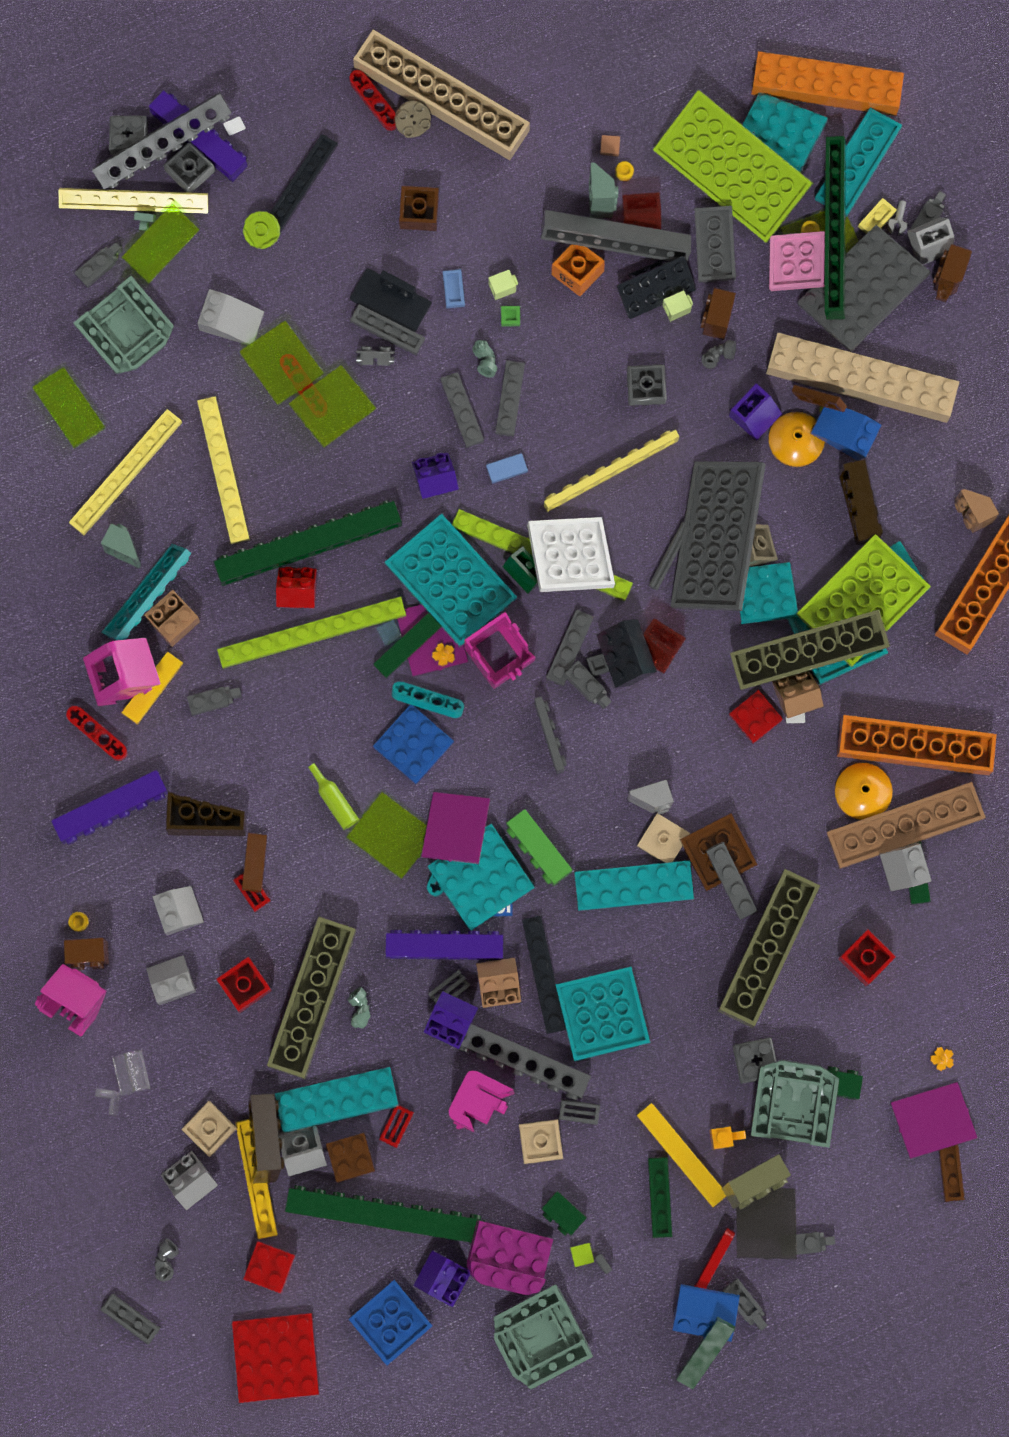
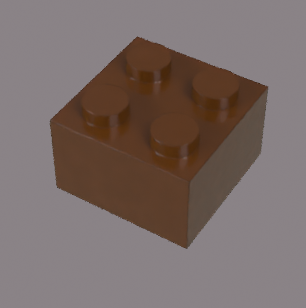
(419, 208)
(717, 313)
(86, 953)
(350, 1157)

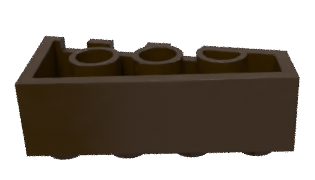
(860, 501)
(201, 818)
(265, 1138)

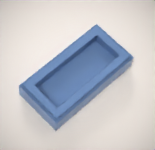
(453, 288)
(506, 468)

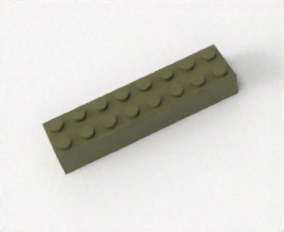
(810, 649)
(768, 948)
(311, 998)

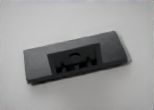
(653, 284)
(391, 298)

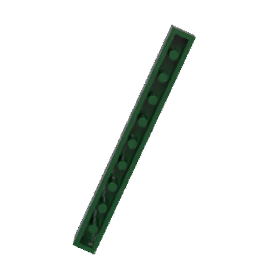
(835, 227)
(307, 543)
(381, 1215)

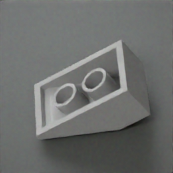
(230, 318)

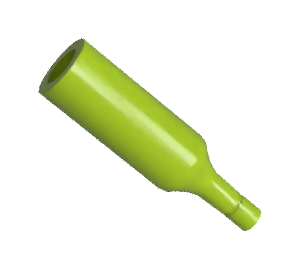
(334, 800)

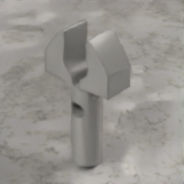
(898, 219)

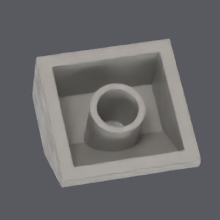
(652, 797)
(905, 867)
(178, 910)
(170, 980)
(302, 1150)

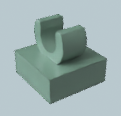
(144, 220)

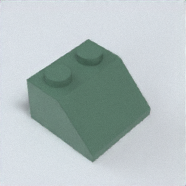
(119, 544)

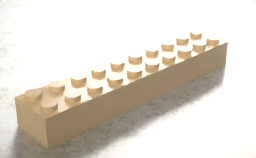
(441, 94)
(862, 377)

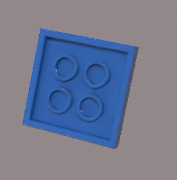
(413, 744)
(390, 1322)

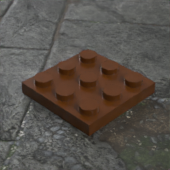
(719, 831)

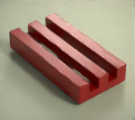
(260, 903)
(389, 1140)

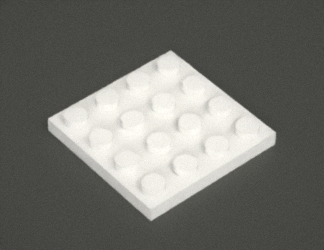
(570, 554)

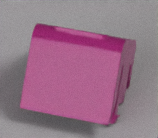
(513, 638)
(133, 665)
(76, 993)
(477, 1103)

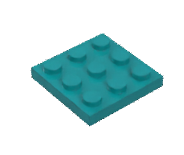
(769, 594)

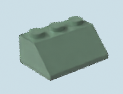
(602, 193)

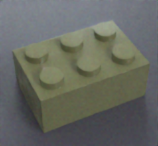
(756, 1182)

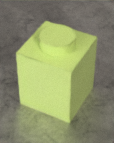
(502, 284)
(677, 305)

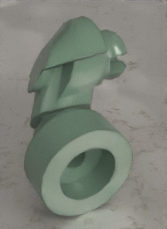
(487, 365)
(359, 999)

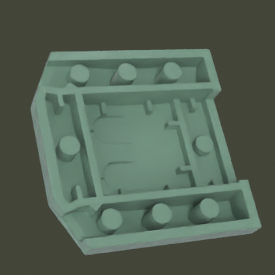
(126, 327)
(795, 1103)
(540, 1338)

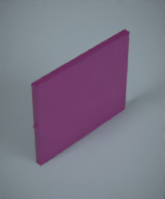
(422, 661)
(456, 828)
(933, 1120)

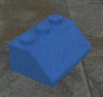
(700, 1307)

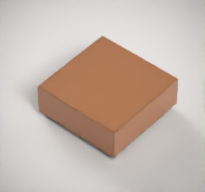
(610, 145)

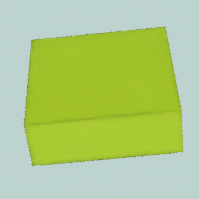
(582, 1255)

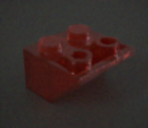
(642, 210)
(662, 644)

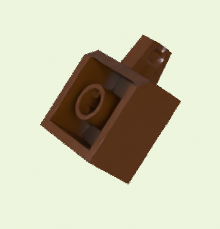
(951, 271)

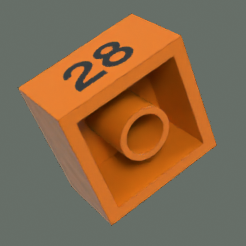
(578, 268)

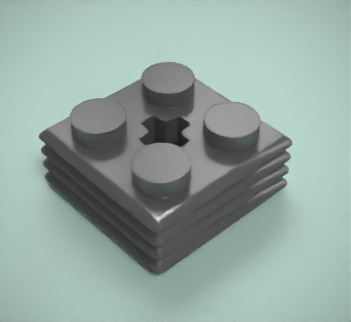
(120, 126)
(190, 179)
(646, 396)
(745, 1053)

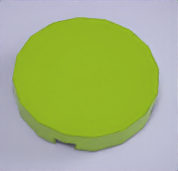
(261, 230)

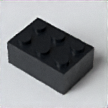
(626, 653)

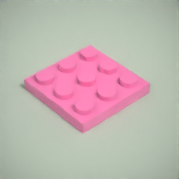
(797, 261)

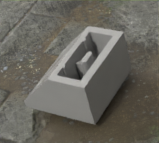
(931, 239)
(188, 1180)

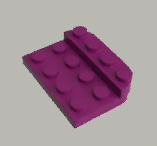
(508, 1258)

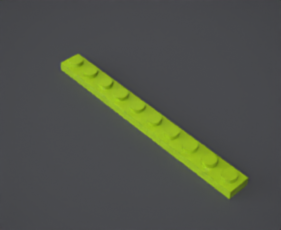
(512, 542)
(311, 632)

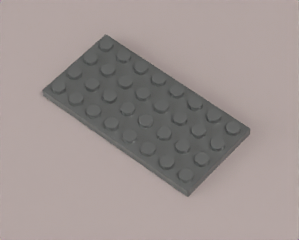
(720, 536)

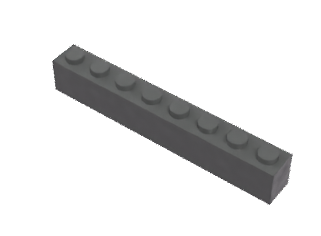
(614, 236)

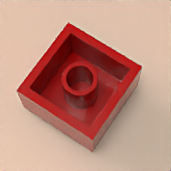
(867, 957)
(244, 985)
(269, 1267)

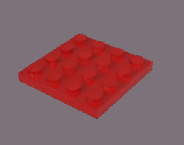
(275, 1358)

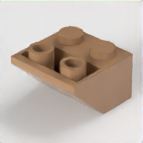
(976, 509)
(172, 618)
(798, 694)
(498, 982)

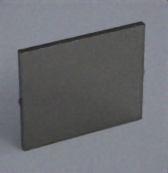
(768, 1226)

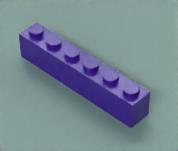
(215, 149)
(110, 807)
(444, 946)

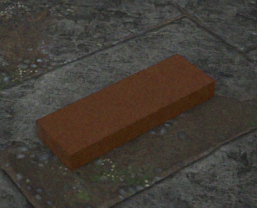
(819, 398)
(254, 862)
(951, 1174)

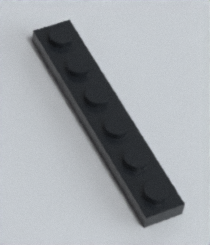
(303, 180)
(543, 975)

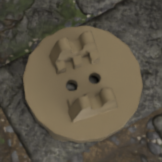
(404, 122)

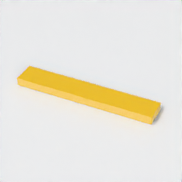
(682, 1155)
(258, 1192)

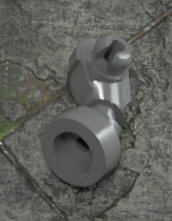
(712, 357)
(163, 1268)

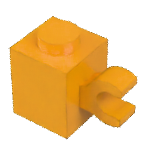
(724, 1137)

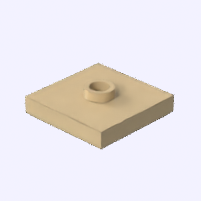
(662, 839)
(209, 1128)
(540, 1141)

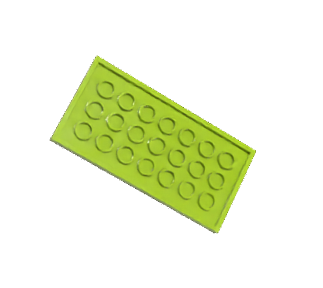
(732, 166)

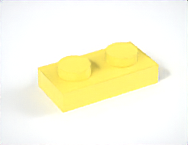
(878, 216)

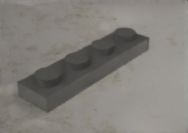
(387, 329)
(510, 398)
(462, 410)
(570, 647)
(548, 727)
(731, 880)

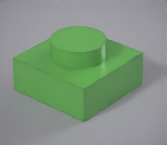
(510, 315)

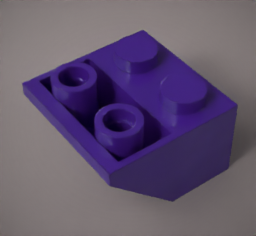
(755, 412)
(435, 475)
(450, 1020)
(442, 1278)

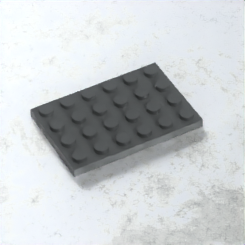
(876, 282)

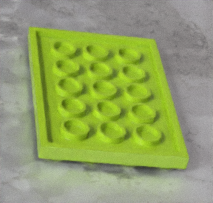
(866, 583)

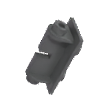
(367, 356)

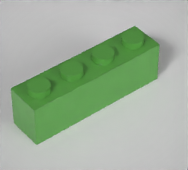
(539, 848)

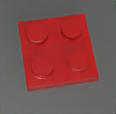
(755, 717)

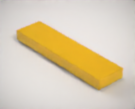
(142, 702)

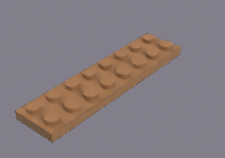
(905, 825)

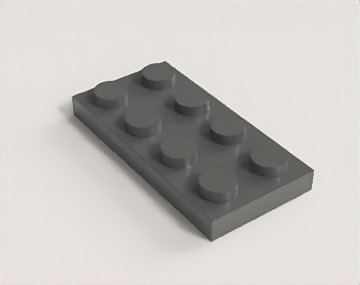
(715, 244)

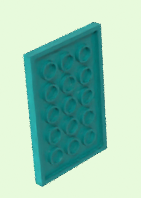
(450, 580)

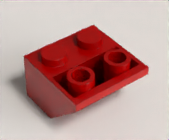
(296, 587)

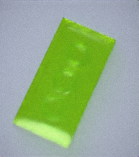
(160, 243)
(68, 407)

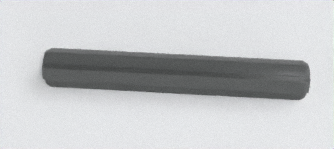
(668, 558)

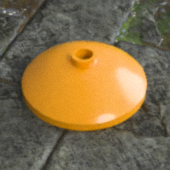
(793, 450)
(853, 799)

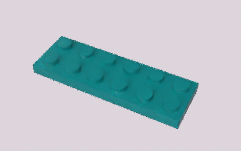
(864, 154)
(147, 591)
(634, 885)
(336, 1099)

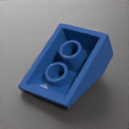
(846, 431)

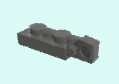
(931, 210)
(98, 265)
(587, 685)
(212, 700)
(812, 1242)
(747, 1307)

